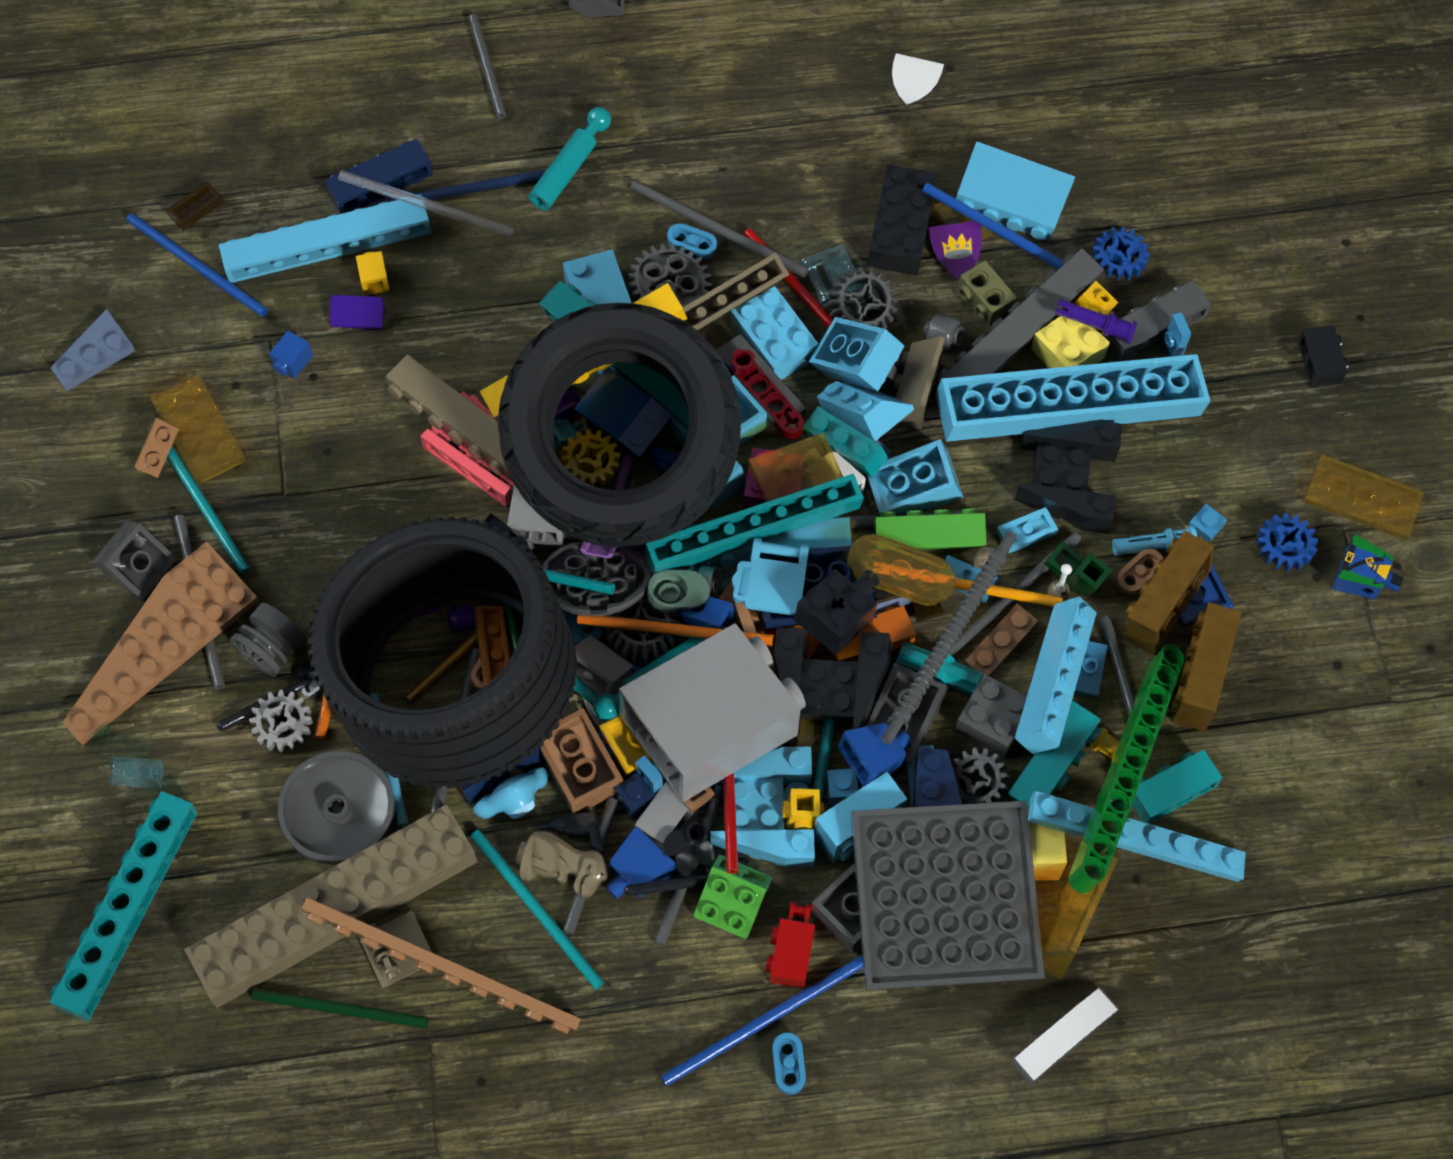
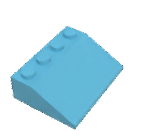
(1015, 191)

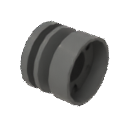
(263, 645)

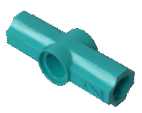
(950, 674)

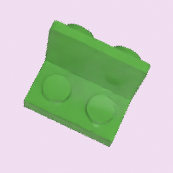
(732, 899)

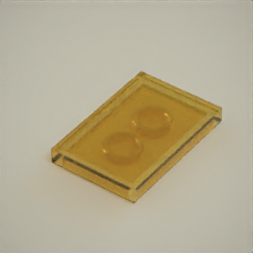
(795, 467)

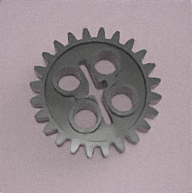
(660, 265)

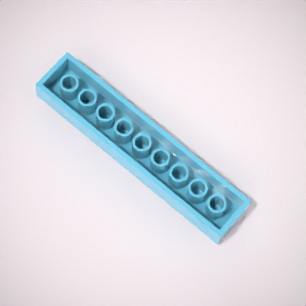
(1072, 394)

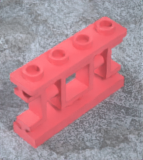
(465, 464)

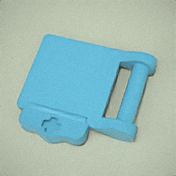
(771, 583)

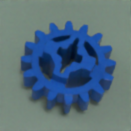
(1121, 253)
(1282, 531)

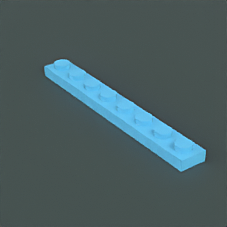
(1142, 838)

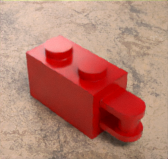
(792, 948)

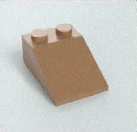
(580, 763)

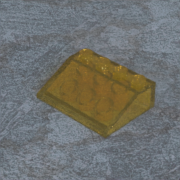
(1069, 922)

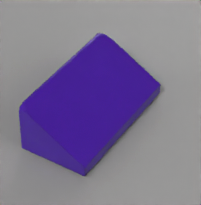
(357, 312)

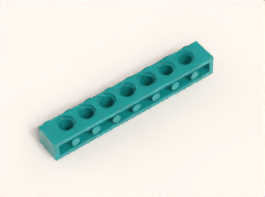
(84, 1001)

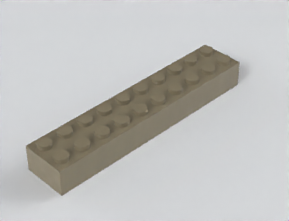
(360, 887)

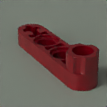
(744, 364)

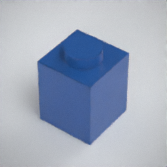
(290, 355)

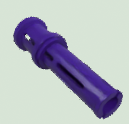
(1108, 324)

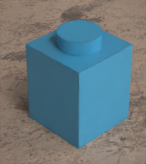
(840, 785)

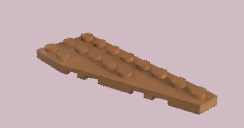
(175, 622)

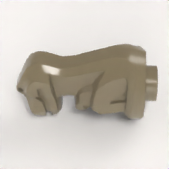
(554, 858)

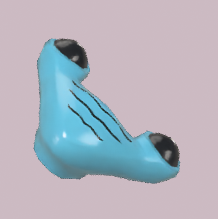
(513, 795)

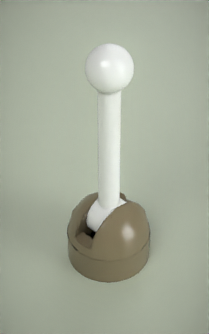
(1058, 587)

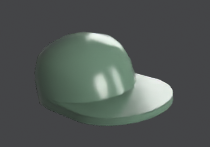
(677, 590)

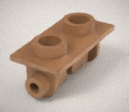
(156, 448)

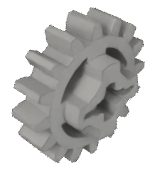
(276, 732)

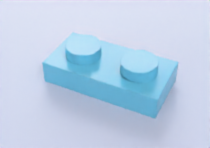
(1029, 529)

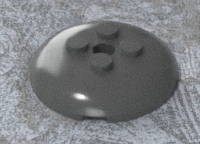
(625, 569)

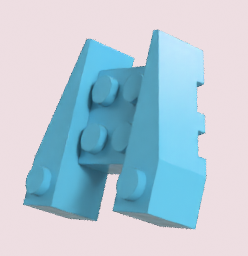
(760, 809)

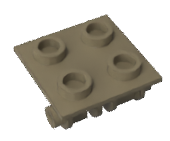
(390, 969)

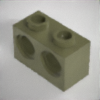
(991, 290)

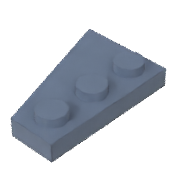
(92, 352)

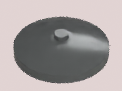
(335, 806)

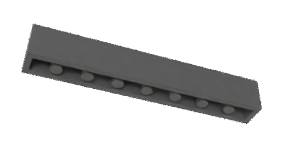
(1026, 318)

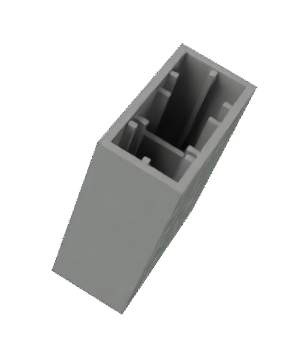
(711, 710)

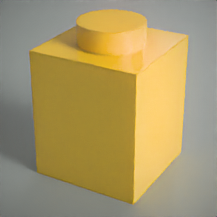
(372, 273)

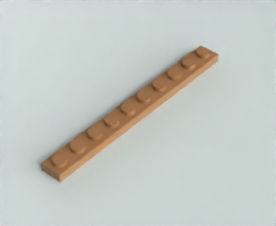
(429, 961)

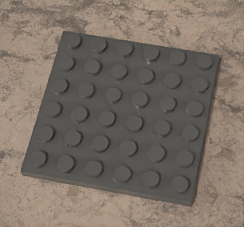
(946, 895)

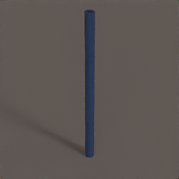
(473, 186)

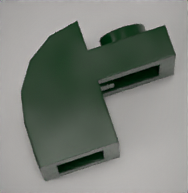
(1086, 572)

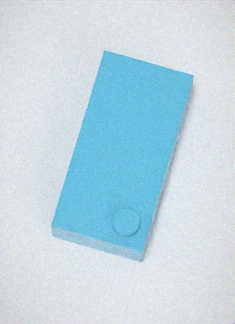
(597, 278)

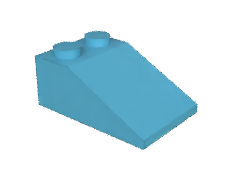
(916, 480)

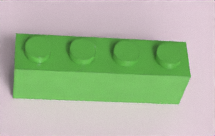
(934, 531)

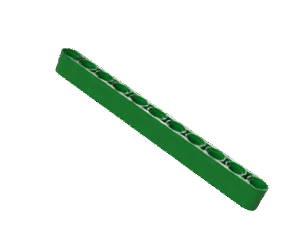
(1126, 770)

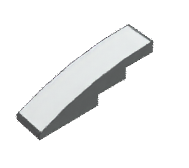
(1064, 1035)

